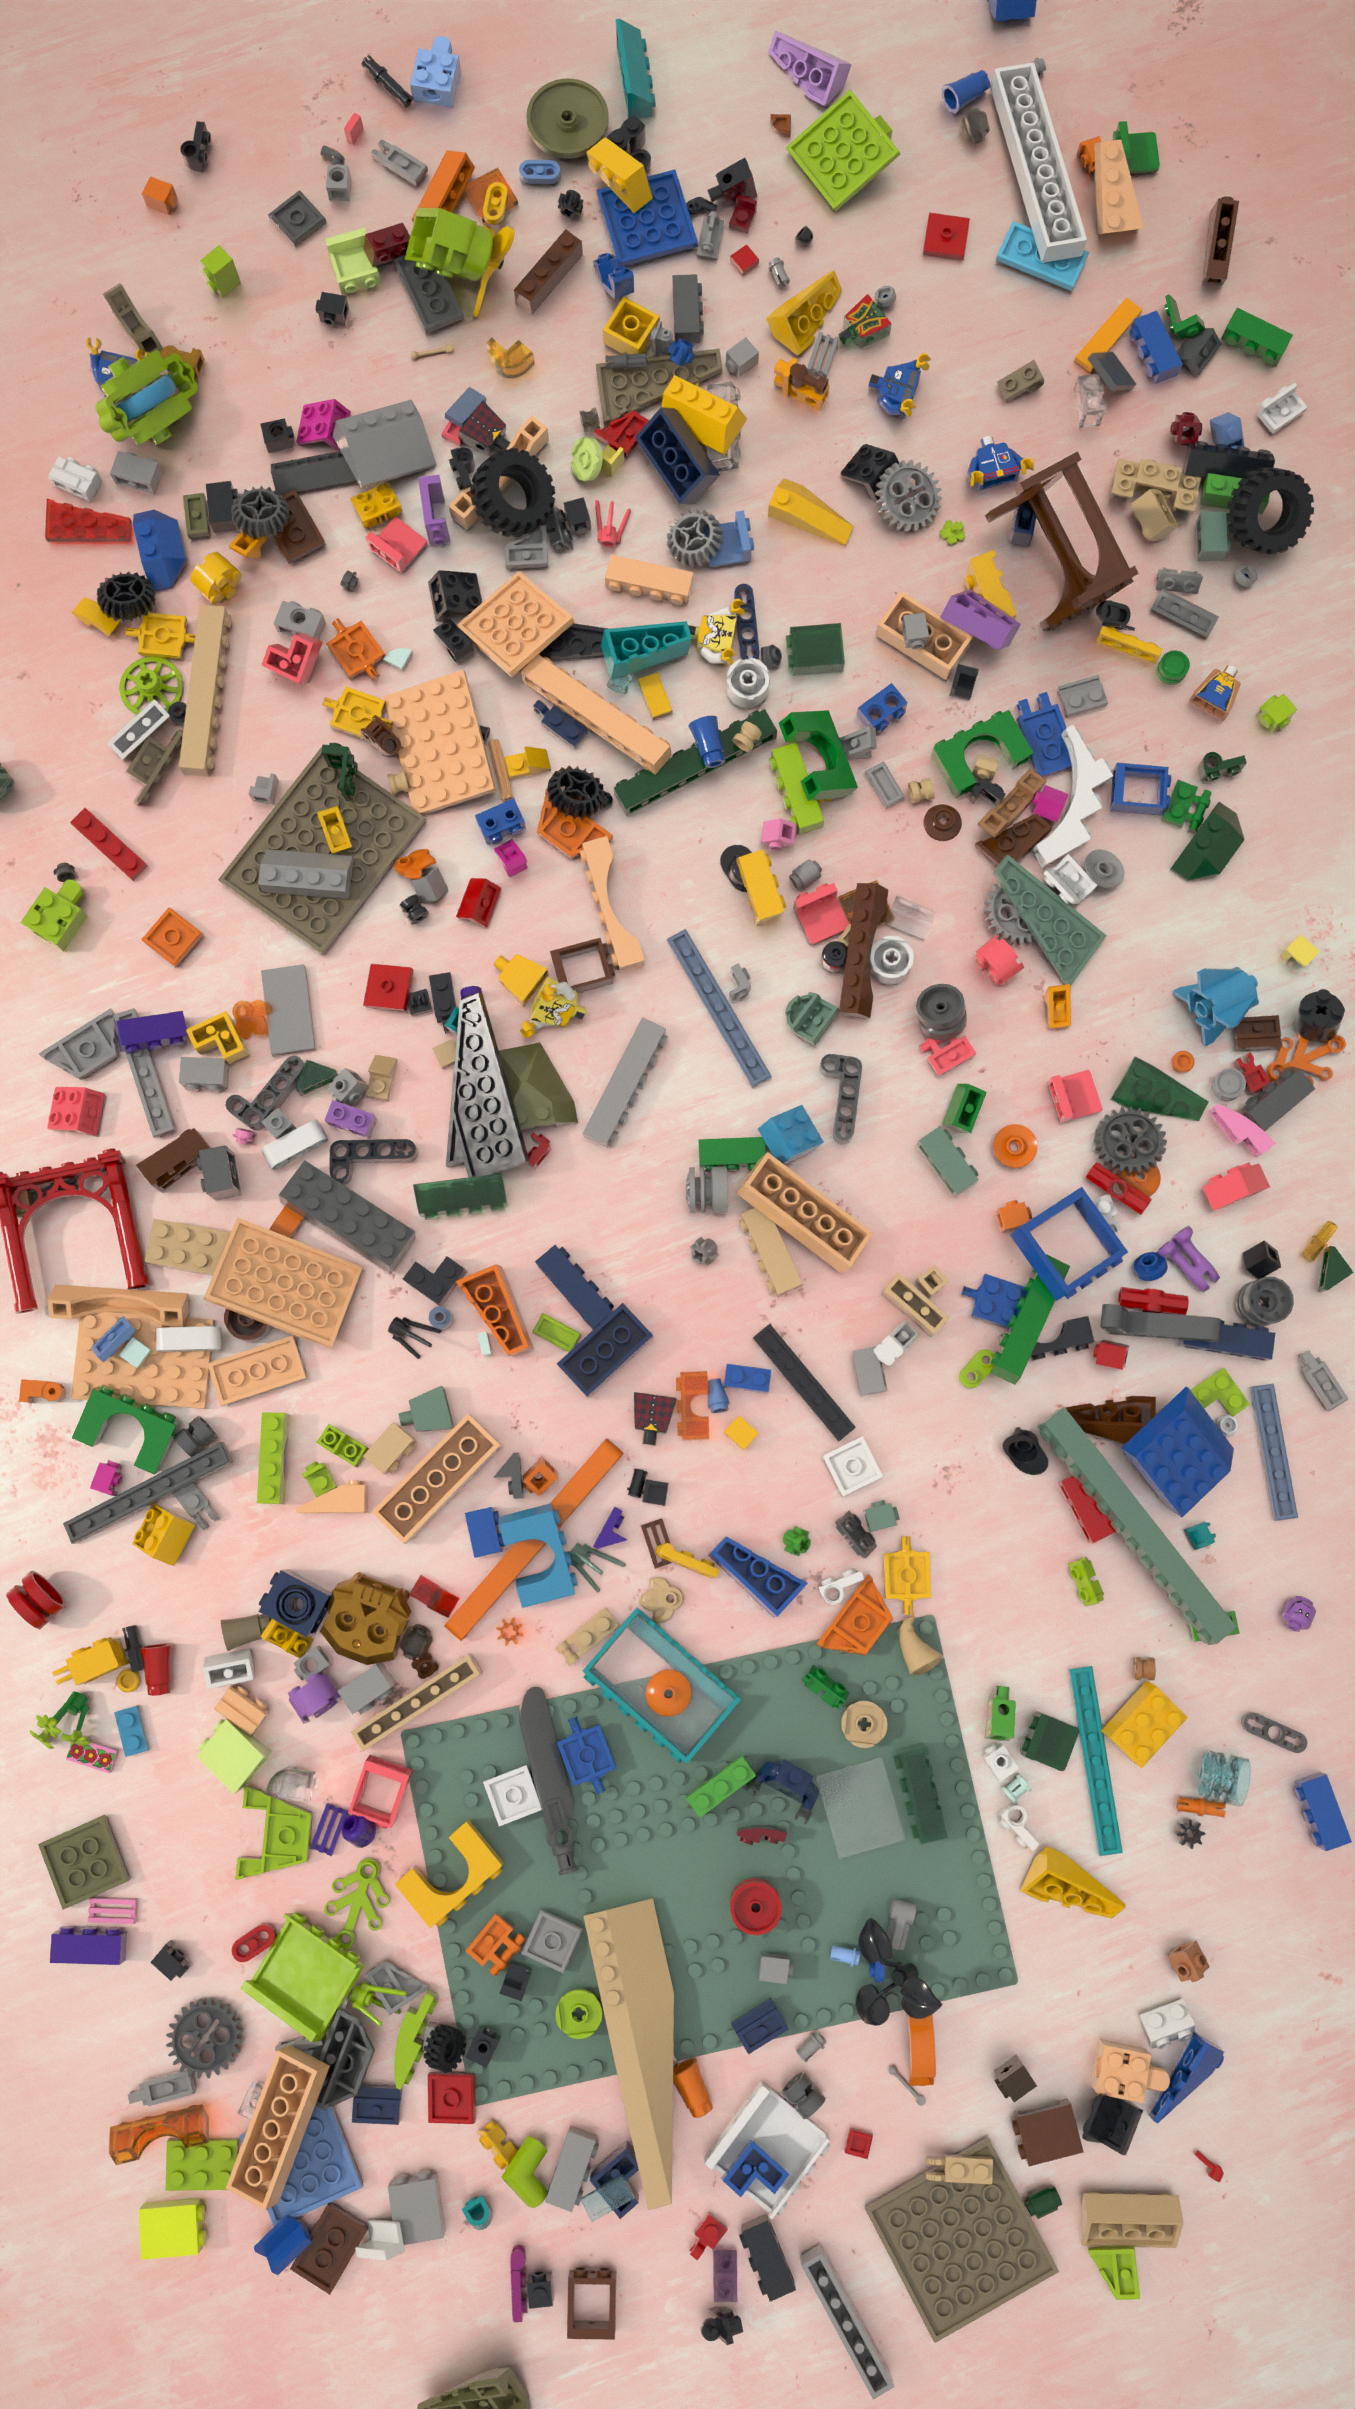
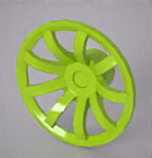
(150, 683)

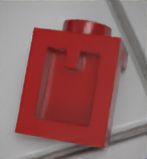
(538, 1154)

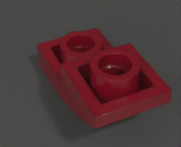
(753, 1834)

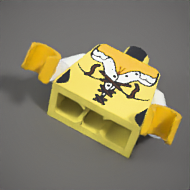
(717, 633)
(552, 1006)

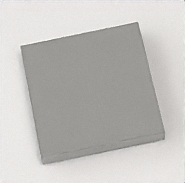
(552, 1941)

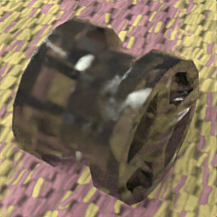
(589, 419)

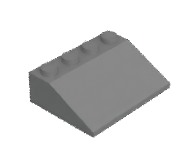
(384, 443)

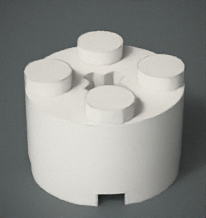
(738, 686)
(901, 955)

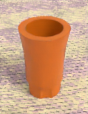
(692, 2087)

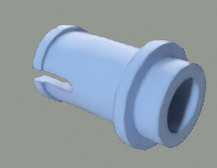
(845, 1955)

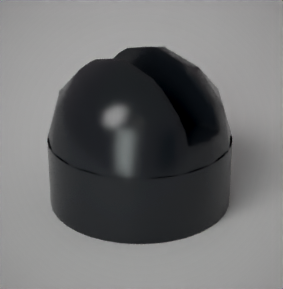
(804, 236)
(607, 802)

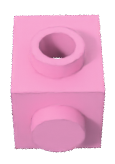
(778, 833)

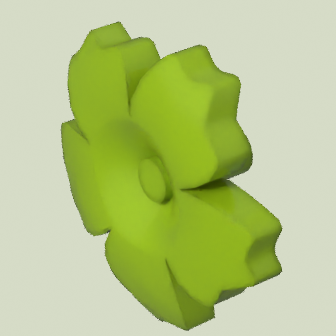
(952, 532)

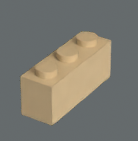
(915, 1305)

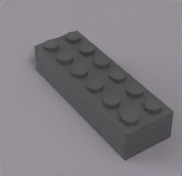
(347, 1216)

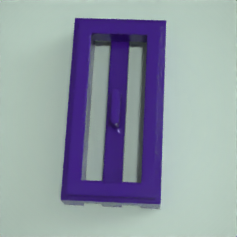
(322, 1848)

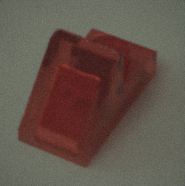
(434, 1596)

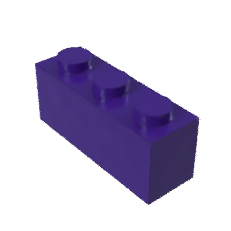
(151, 1032)
(88, 1946)

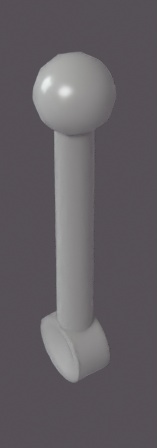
(920, 2099)

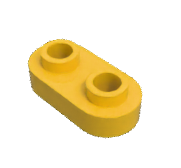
(495, 205)

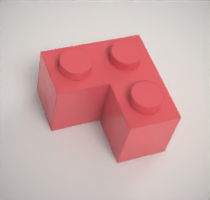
(296, 661)
(1238, 1184)

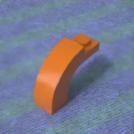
(922, 2051)

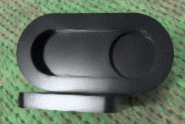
(1114, 615)

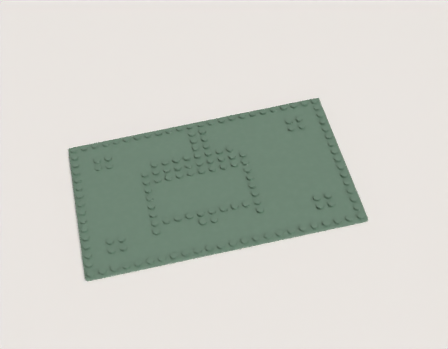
(650, 1844)

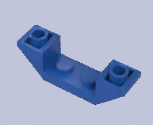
(615, 279)

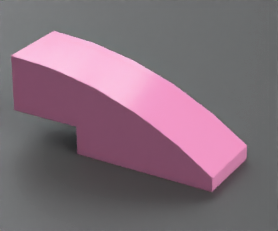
(1242, 1129)

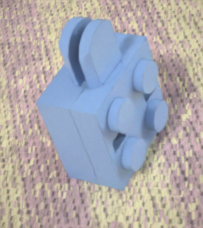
(436, 74)

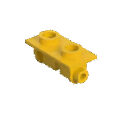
(491, 2140)

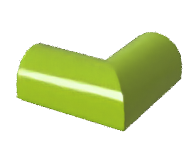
(520, 2172)

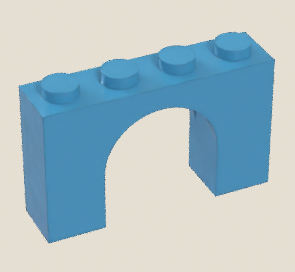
(541, 1524)

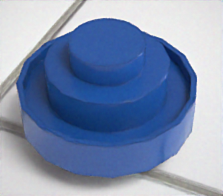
(1150, 1266)

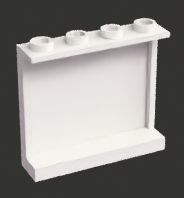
(779, 2132)

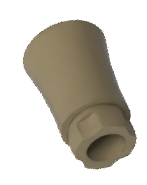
(243, 1630)

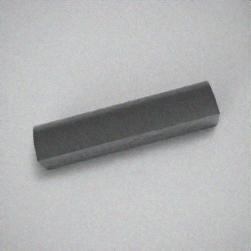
(311, 473)

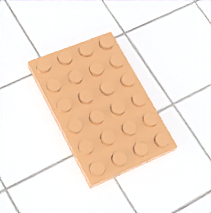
(440, 743)
(283, 1283)
(161, 1380)

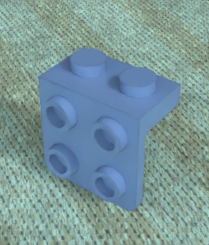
(736, 542)

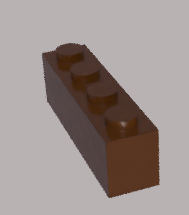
(548, 272)

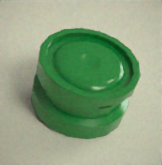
(1173, 667)

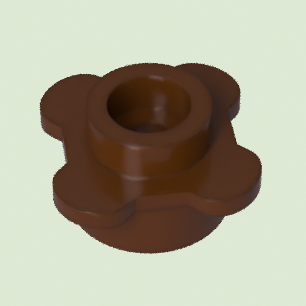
(427, 1671)

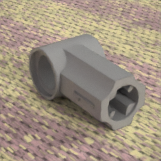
(901, 1917)

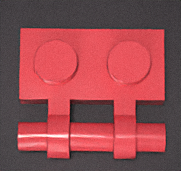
(948, 1057)

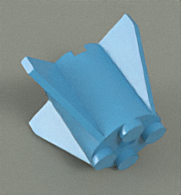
(1219, 999)

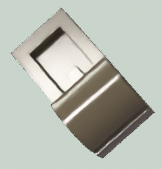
(1024, 379)

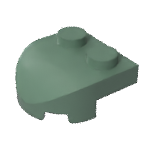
(810, 1016)

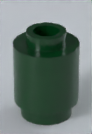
(1043, 2202)

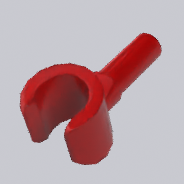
(1215, 2172)

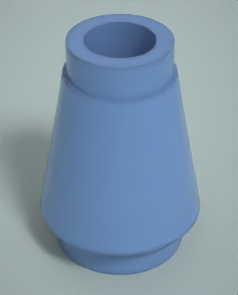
(717, 1396)

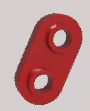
(254, 1942)

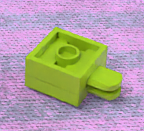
(56, 915)

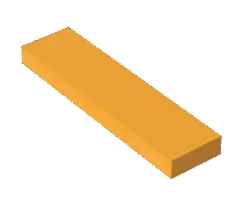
(1109, 332)

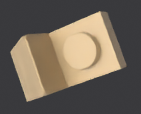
(381, 1077)

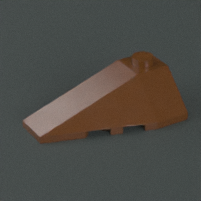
(1115, 1419)

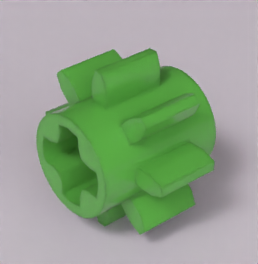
(796, 1541)

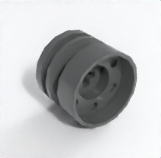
(1276, 1299)

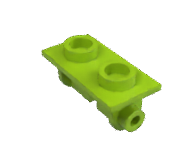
(1081, 1572)

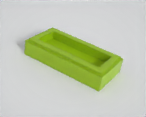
(556, 1333)

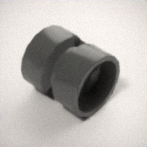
(195, 1436)
(806, 2098)

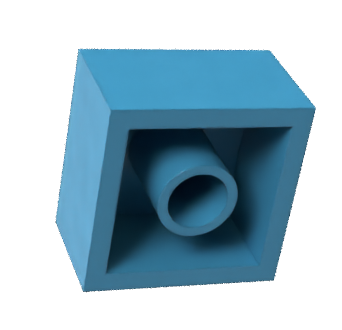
(790, 1135)

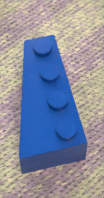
(761, 1579)

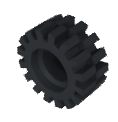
(444, 2038)

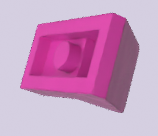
(511, 857)

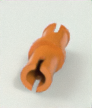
(1201, 1806)

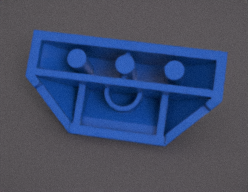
(159, 548)

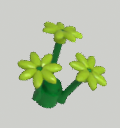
(75, 1704)

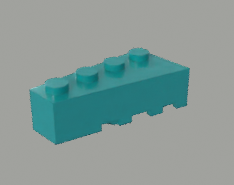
(643, 646)

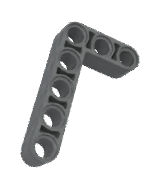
(1119, 1321)

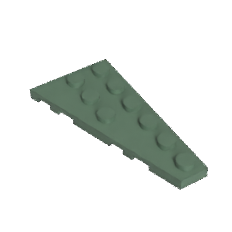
(1057, 927)

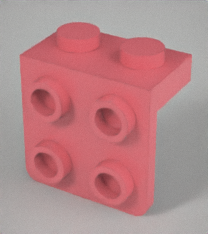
(820, 913)

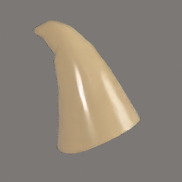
(917, 1654)

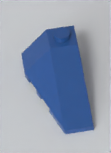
(1192, 2069)

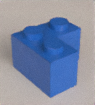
(753, 2164)

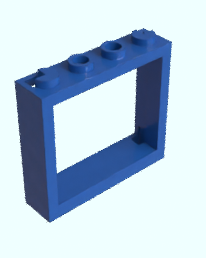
(1041, 1262)

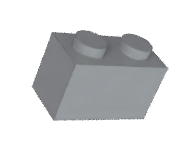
(136, 472)
(203, 1073)

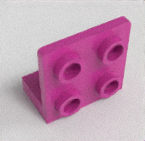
(319, 422)

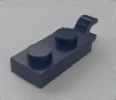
(560, 724)

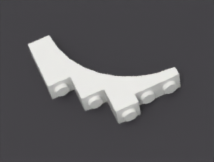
(1083, 801)

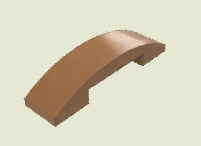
(1013, 804)

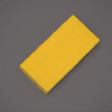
(655, 696)

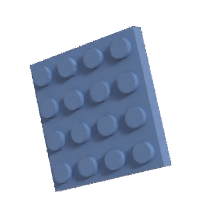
(320, 2170)

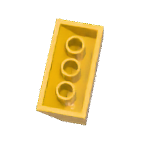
(706, 415)

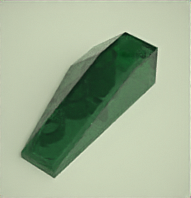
(1157, 1092)

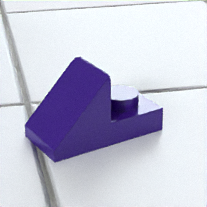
(607, 1536)

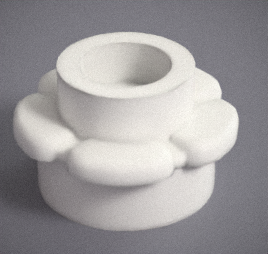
(1233, 1424)

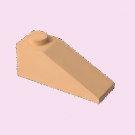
(343, 1499)

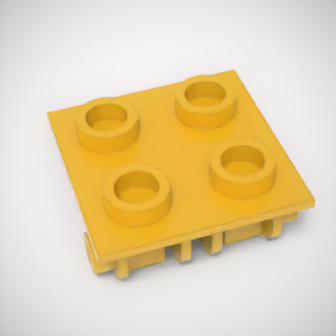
(375, 504)

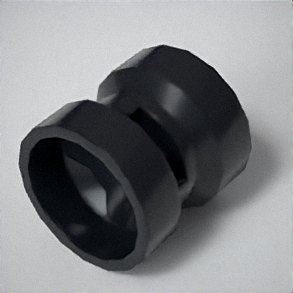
(414, 909)

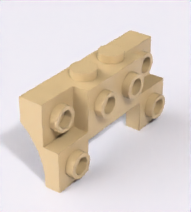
(1148, 474)

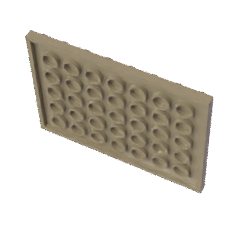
(378, 831)

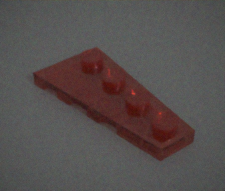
(77, 524)

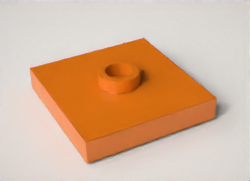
(172, 937)

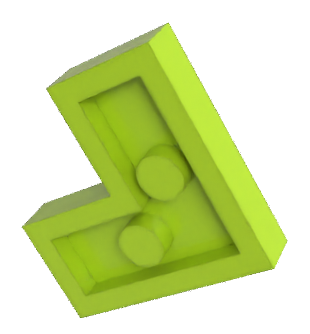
(1221, 1388)

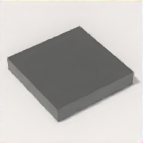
(297, 218)
(1111, 371)

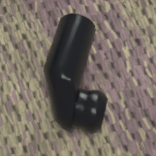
(700, 204)

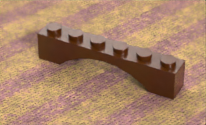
(867, 911)

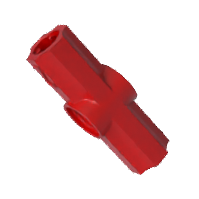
(1106, 1179)
(1153, 1301)

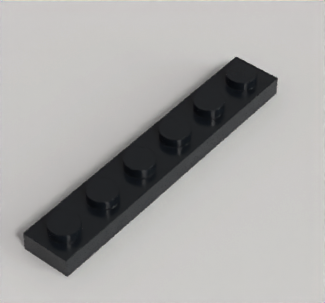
(804, 1382)

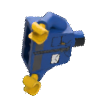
(101, 361)
(899, 386)

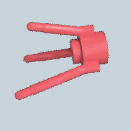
(609, 536)

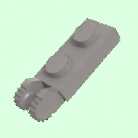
(400, 162)
(195, 1501)

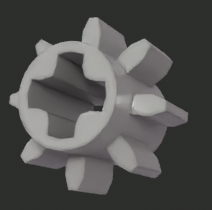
(704, 1251)

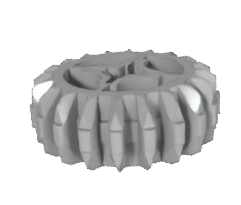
(697, 548)

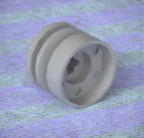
(708, 1189)

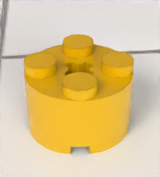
(216, 578)

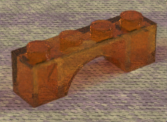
(131, 2138)

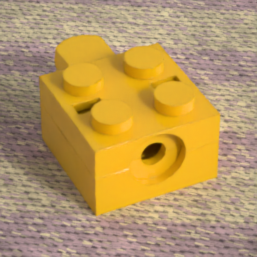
(93, 1662)

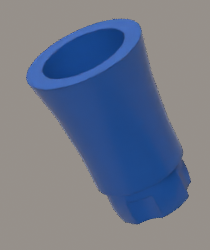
(964, 90)
(708, 740)

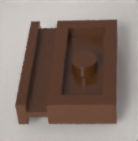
(1258, 1033)

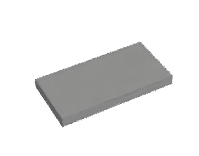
(291, 1019)

